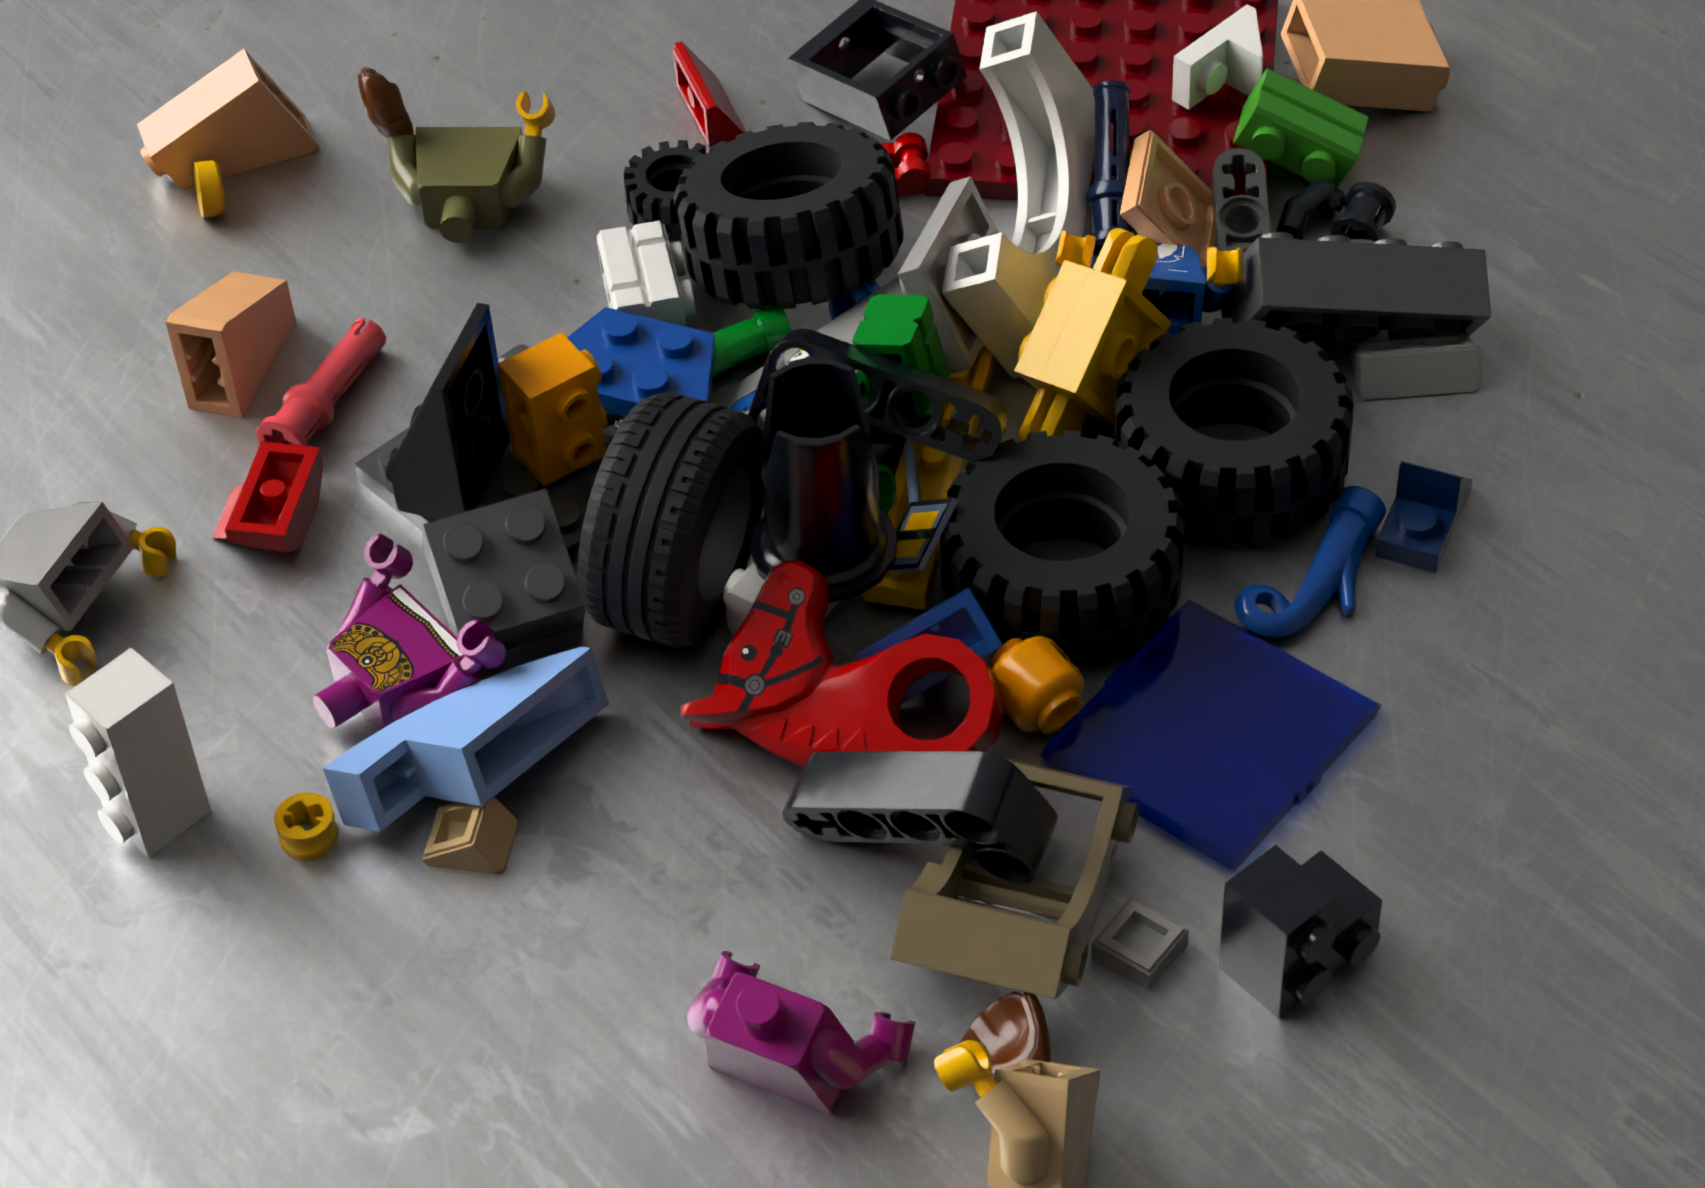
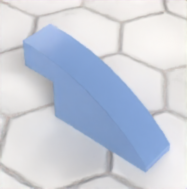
(467, 741)

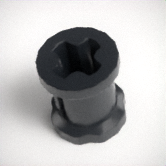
(1361, 209)

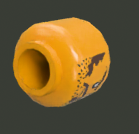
(1037, 684)

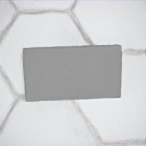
(1416, 366)

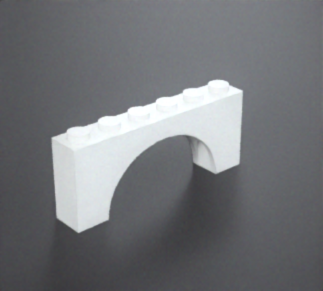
(1052, 131)

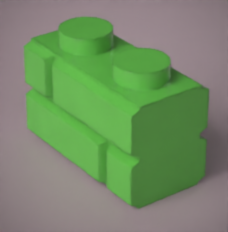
(1300, 129)

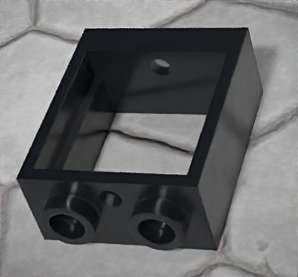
(868, 30)

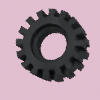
(651, 178)

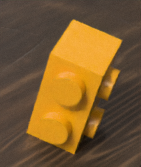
(553, 408)

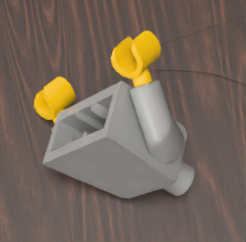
(59, 565)

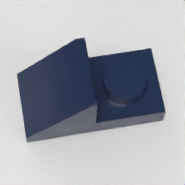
(1422, 516)

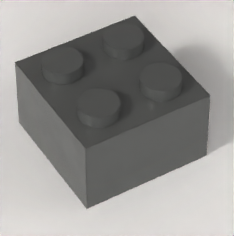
(505, 570)

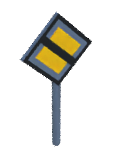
(921, 523)

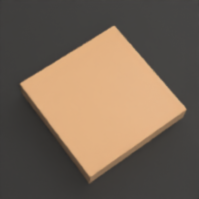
(1167, 198)

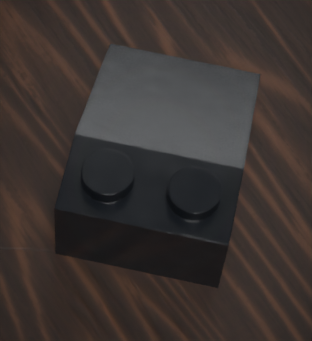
(456, 430)

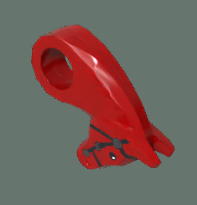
(794, 701)

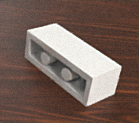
(137, 753)

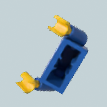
(1178, 281)

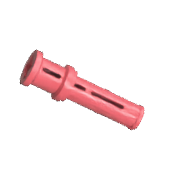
(310, 404)

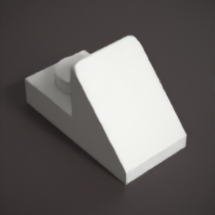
(1223, 55)

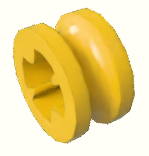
(293, 837)

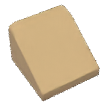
(471, 837)

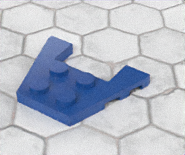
(646, 358)

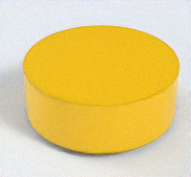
(209, 188)

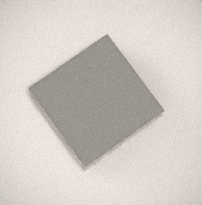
(1139, 943)

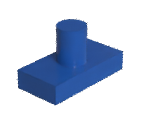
(956, 618)

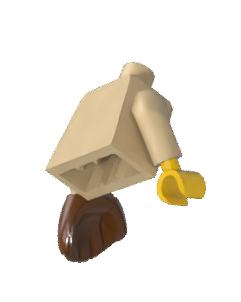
(1035, 1107)

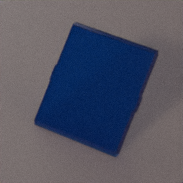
(1213, 732)

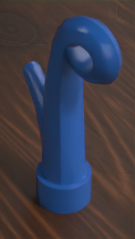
(1335, 565)

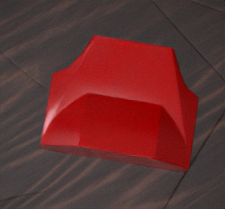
(275, 499)

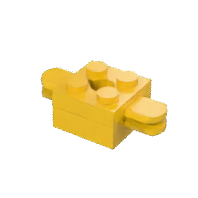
(1089, 335)

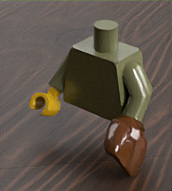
(458, 173)

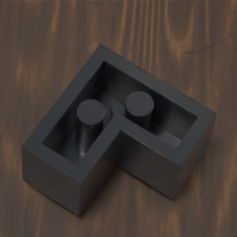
(1294, 927)

